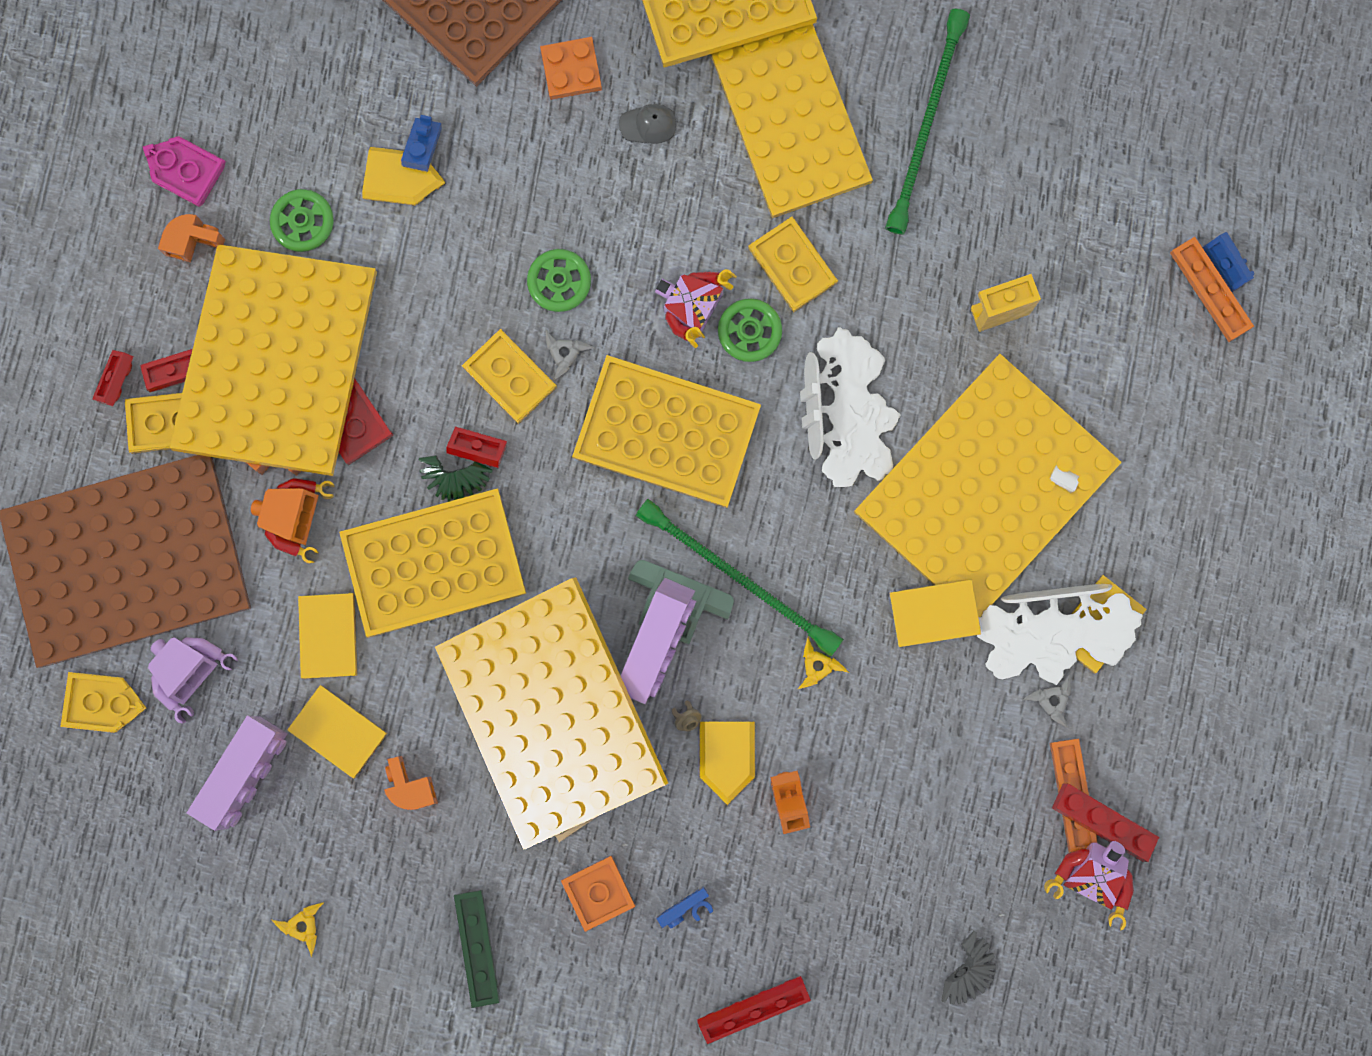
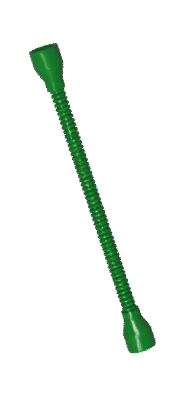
(899, 216)
(825, 639)

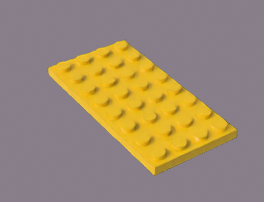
(791, 120)

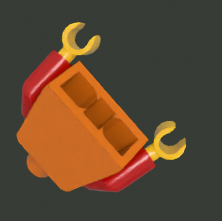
(288, 514)

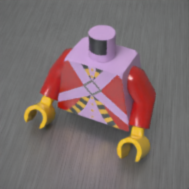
(693, 301)
(1098, 875)

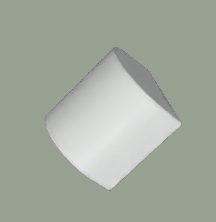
(1064, 479)

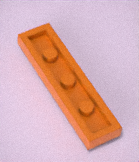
(1211, 289)
(1070, 769)

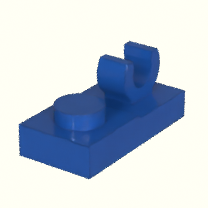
(421, 143)
(1228, 261)
(674, 914)

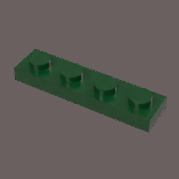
(476, 948)

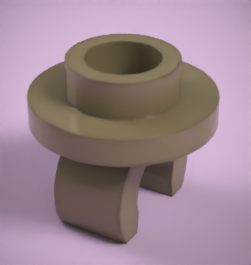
(688, 720)

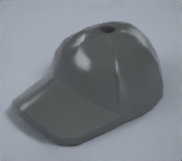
(640, 126)

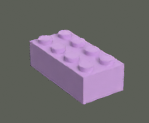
(656, 637)
(237, 773)

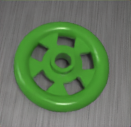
(319, 233)
(557, 302)
(745, 308)

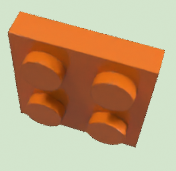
(571, 68)
(598, 893)

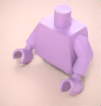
(181, 669)

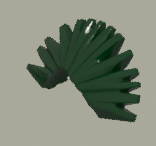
(453, 481)

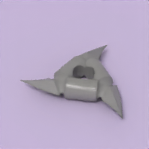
(564, 362)
(1043, 698)

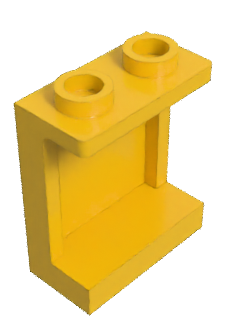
(1005, 302)

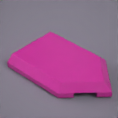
(183, 168)

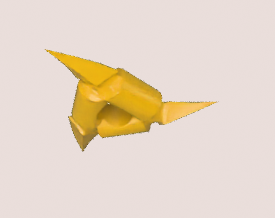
(828, 665)
(291, 926)

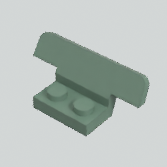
(706, 596)

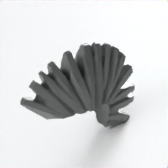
(970, 973)

